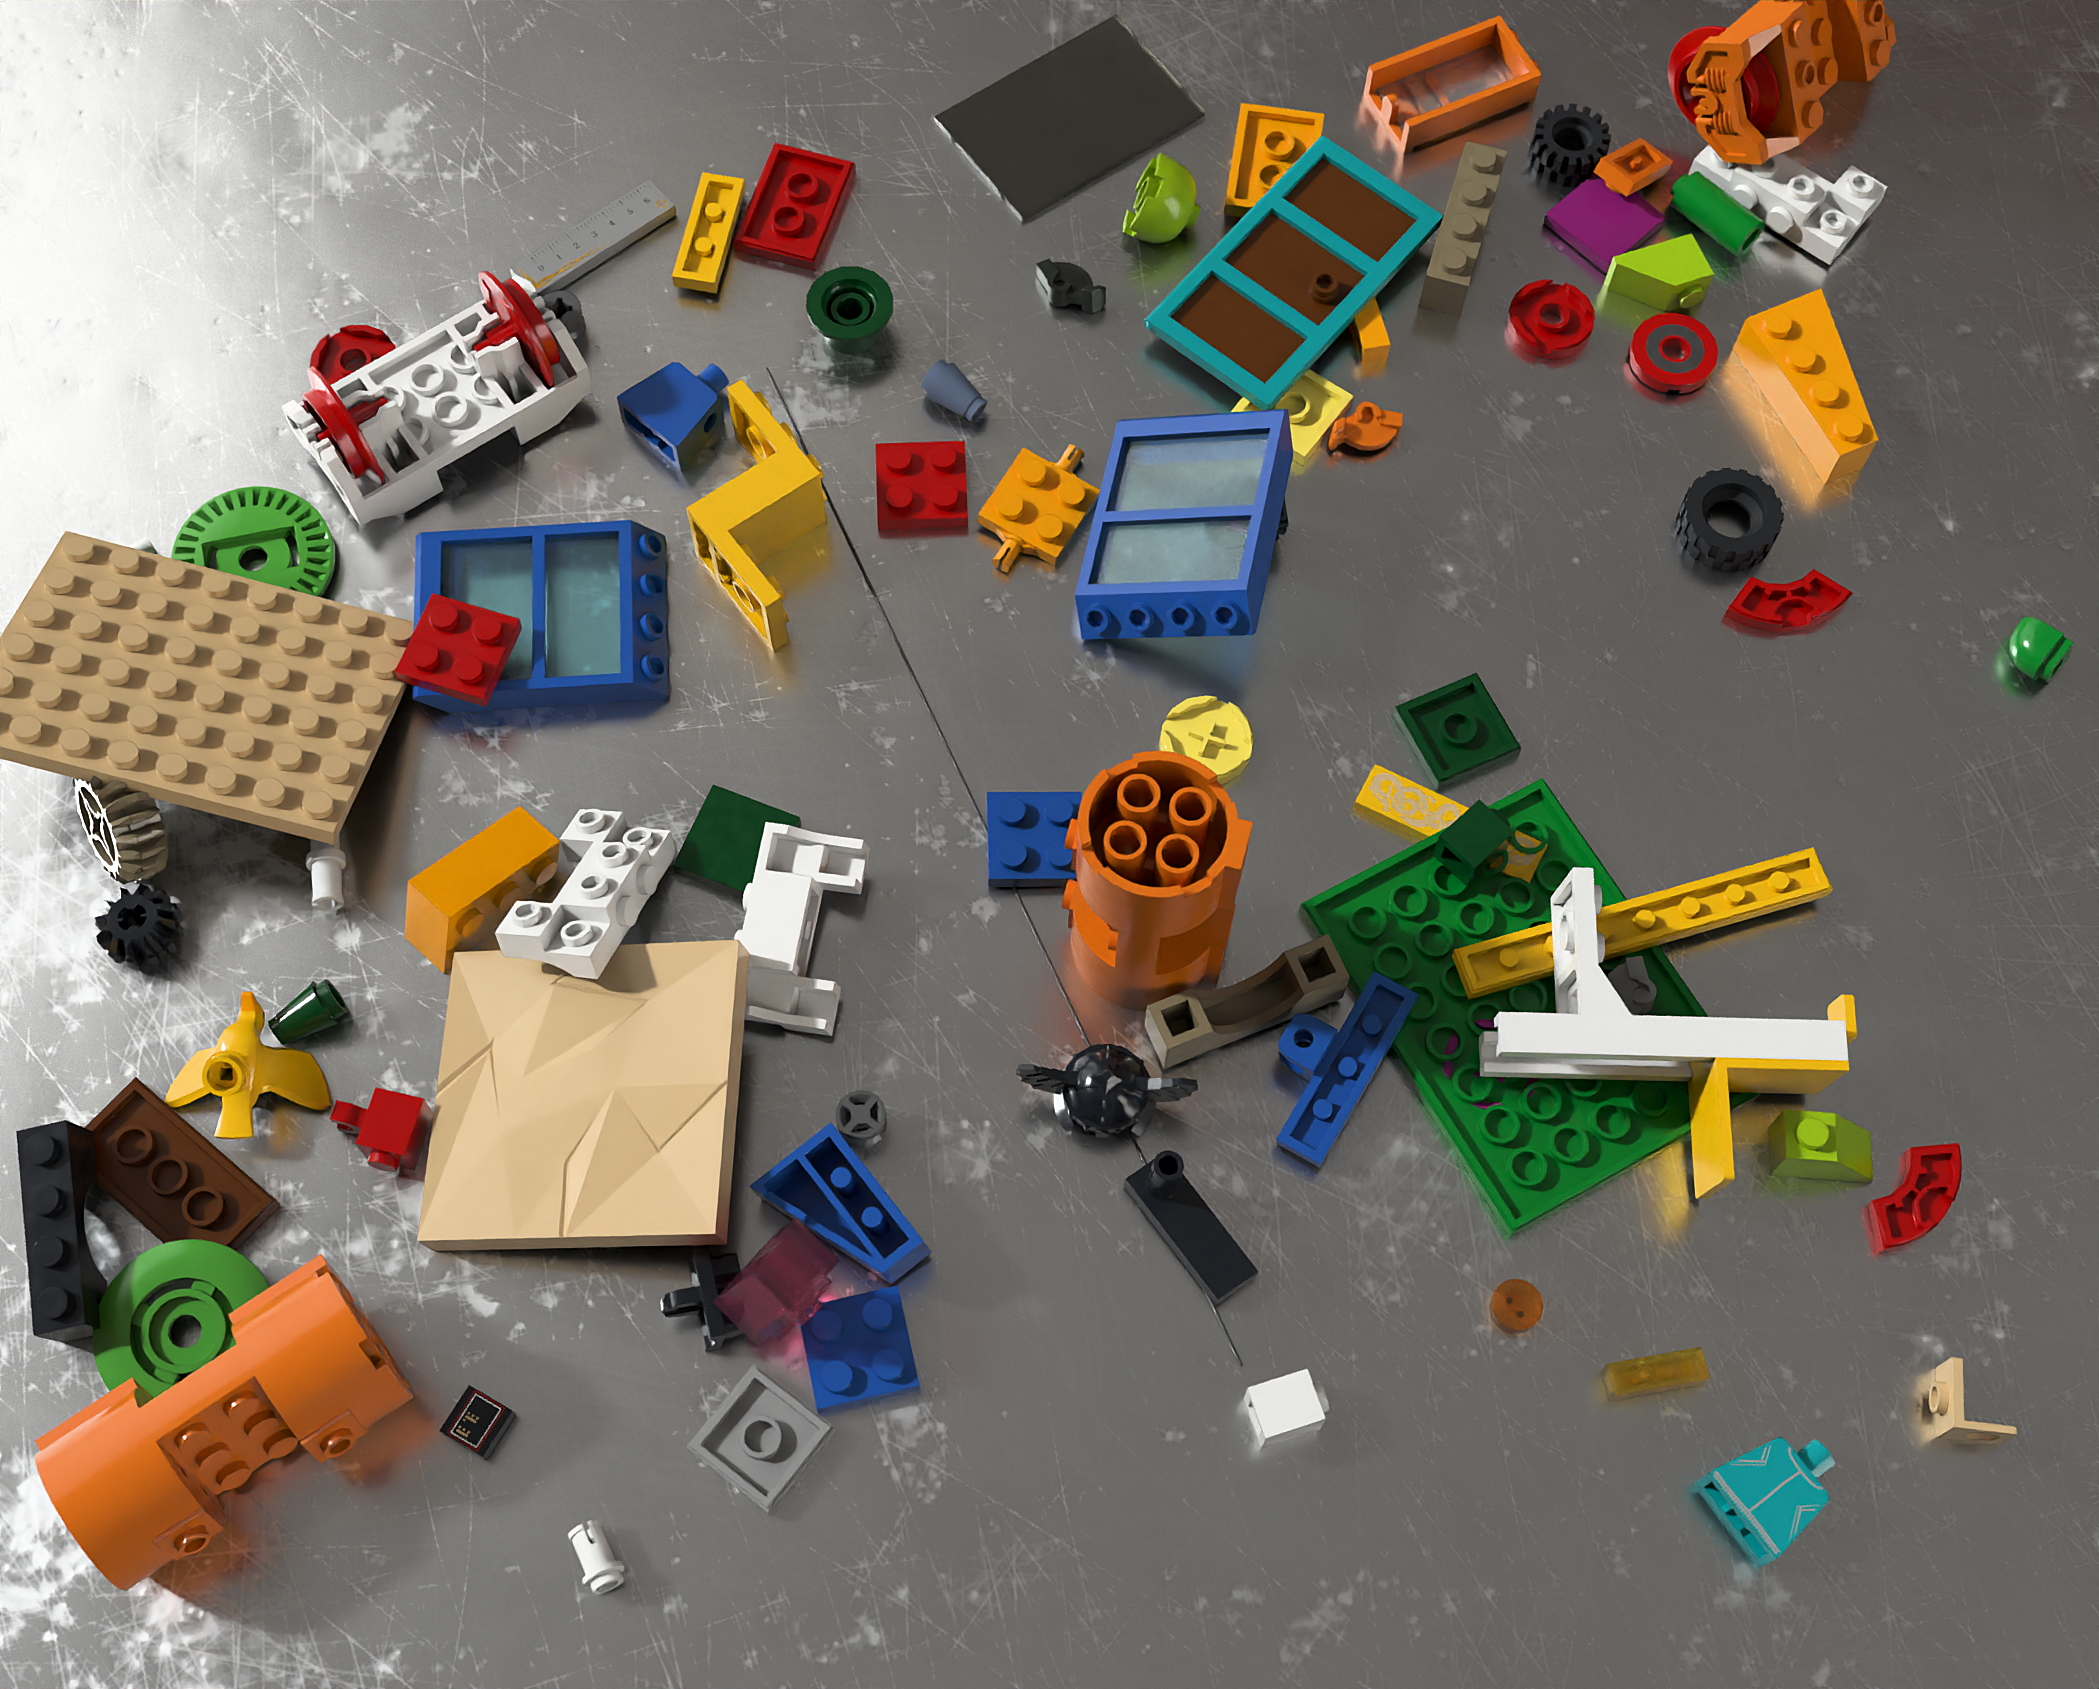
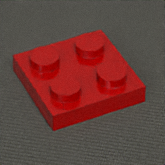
(921, 485)
(458, 649)

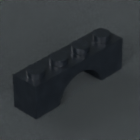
(64, 1281)

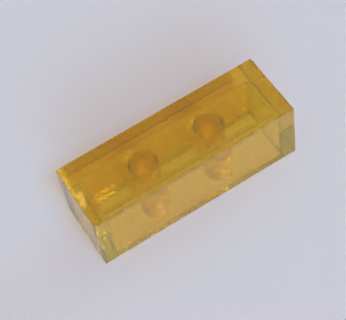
(1654, 1374)

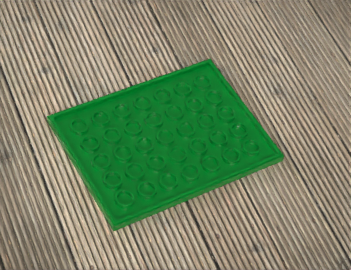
(1570, 1132)

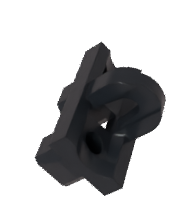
(706, 1274)

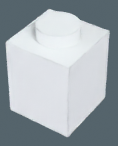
(1286, 1407)

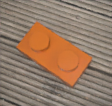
(1633, 167)

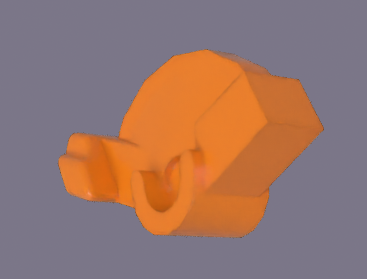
(1366, 428)

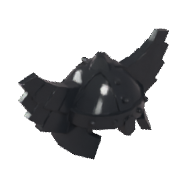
(1105, 1090)

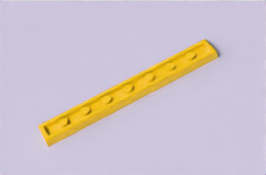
(1651, 920)

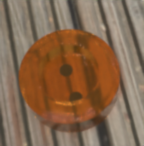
(1515, 1306)

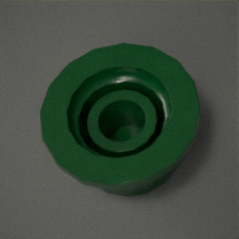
(850, 308)

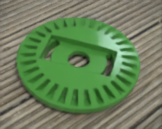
(261, 520)
(137, 1337)

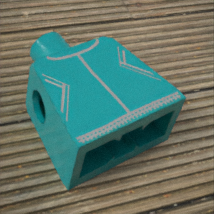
(1770, 1494)

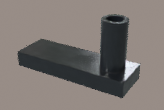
(1190, 1226)

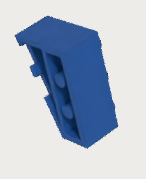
(843, 1205)

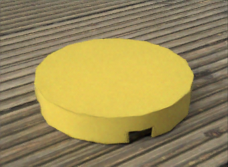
(1211, 734)

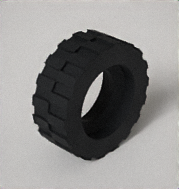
(1735, 488)

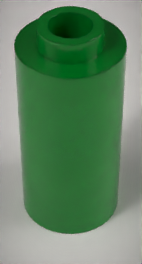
(1716, 213)

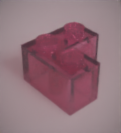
(779, 1284)

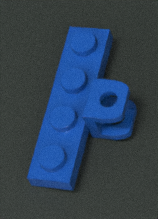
(1339, 1064)

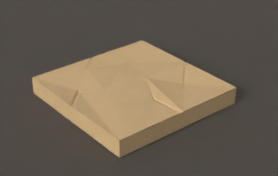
(587, 1101)

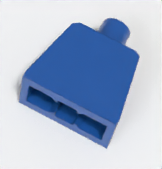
(675, 410)

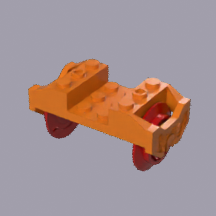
(1762, 78)

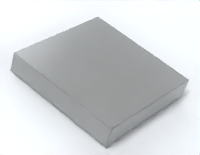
(761, 1439)

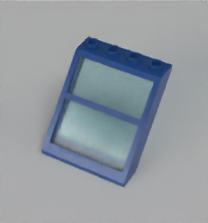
(1185, 526)
(585, 604)

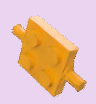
(1038, 507)

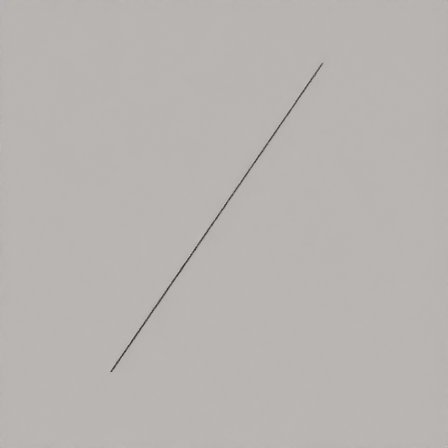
(973, 802)

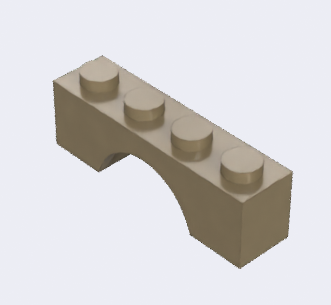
(1462, 229)
(1206, 1020)

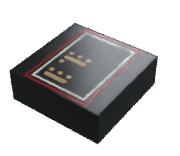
(477, 1422)

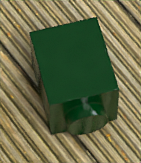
(1473, 842)

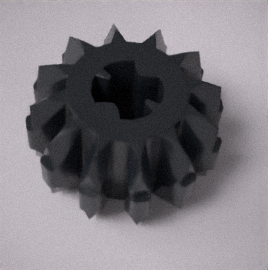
(121, 931)

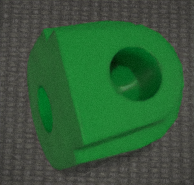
(2038, 649)

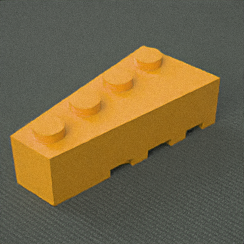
(1809, 383)

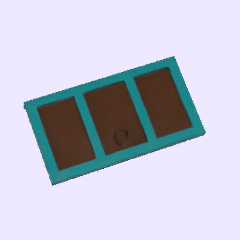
(1293, 273)

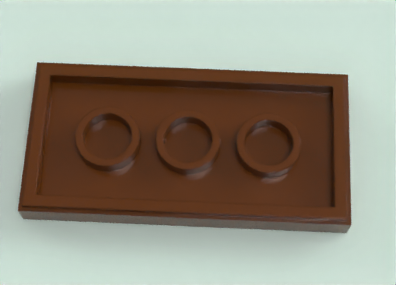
(172, 1173)

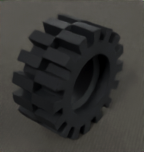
(1573, 126)

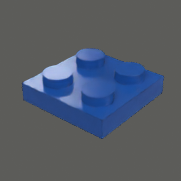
(1029, 838)
(859, 1350)

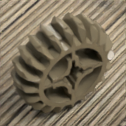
(122, 829)

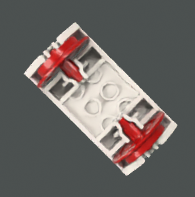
(441, 399)

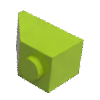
(1662, 274)
(1819, 1147)

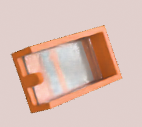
(1451, 82)

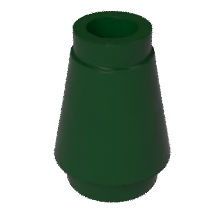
(309, 1012)

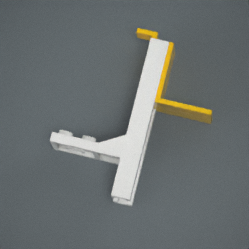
(1600, 1039)

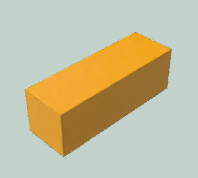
(1370, 334)

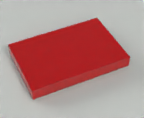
(794, 206)

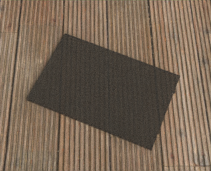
(1069, 117)

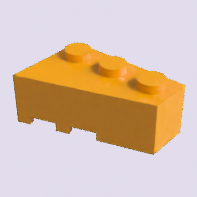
(477, 885)

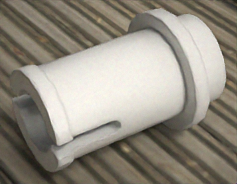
(597, 1559)

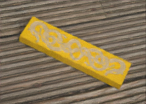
(1425, 812)

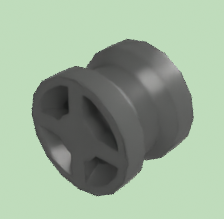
(570, 309)
(861, 1109)

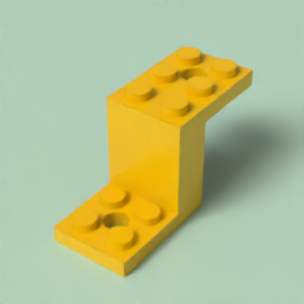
(758, 513)

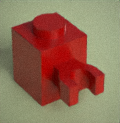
(389, 1130)

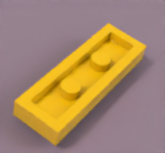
(709, 232)

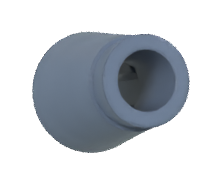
(952, 390)

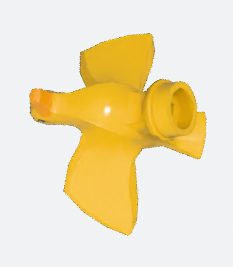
(245, 1068)

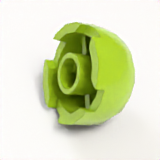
(1163, 202)

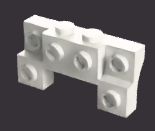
(1796, 200)
(599, 899)
(782, 921)

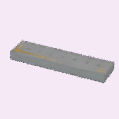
(595, 238)

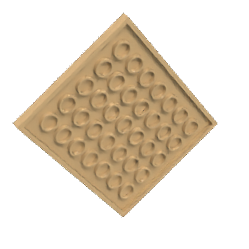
(198, 686)

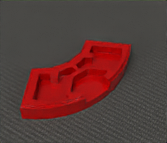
(1788, 605)
(1922, 1197)

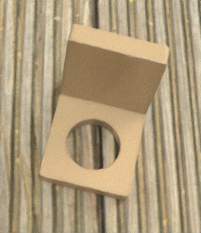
(1947, 1401)

